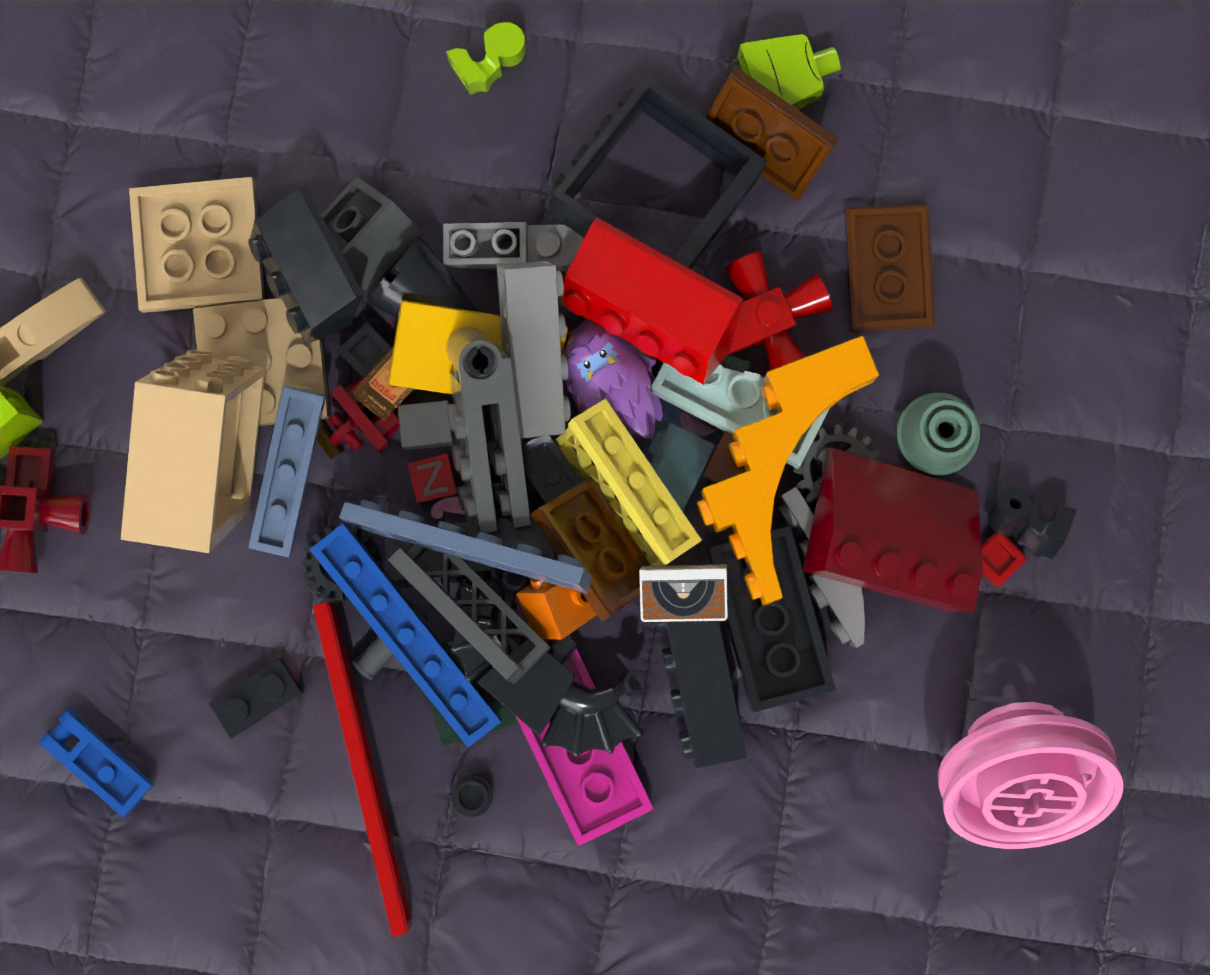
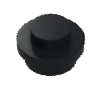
(472, 795)

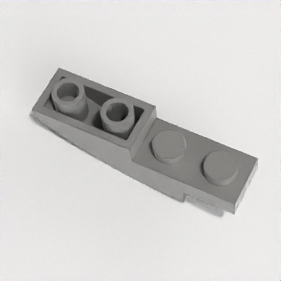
(508, 243)
(841, 599)

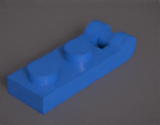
(97, 763)

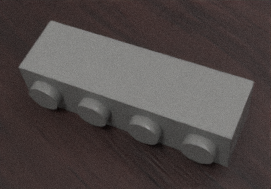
(532, 340)

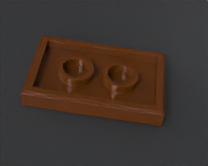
(774, 131)
(889, 268)
(589, 530)

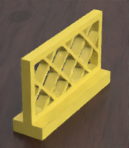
(626, 473)

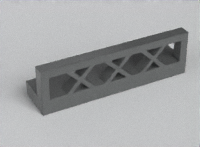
(461, 620)

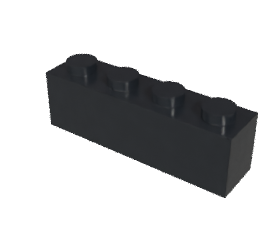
(433, 560)

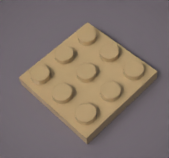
(195, 244)
(264, 336)

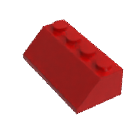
(651, 301)

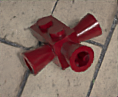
(29, 507)

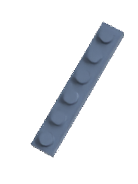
(484, 549)

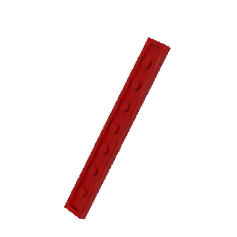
(363, 768)

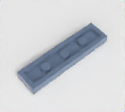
(287, 471)

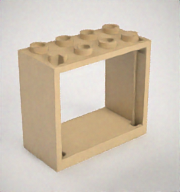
(192, 451)

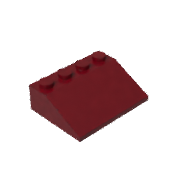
(896, 533)

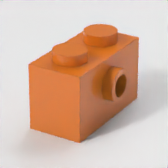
(554, 609)

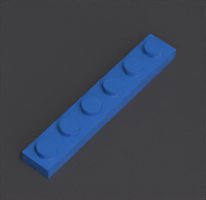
(406, 634)

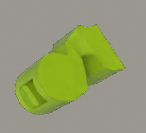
(503, 47)

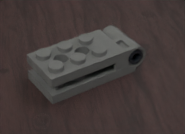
(486, 378)

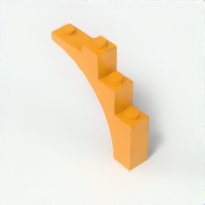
(746, 501)

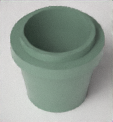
(919, 436)

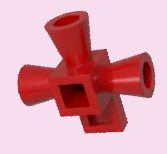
(770, 315)

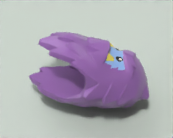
(614, 370)

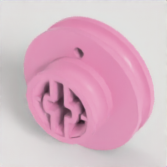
(1023, 781)

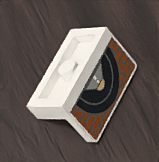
(683, 593)

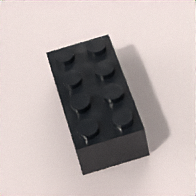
(778, 642)
(702, 692)

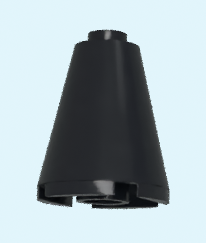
(421, 279)

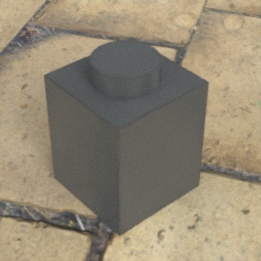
(425, 426)

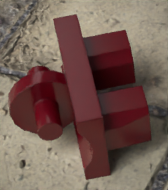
(375, 430)

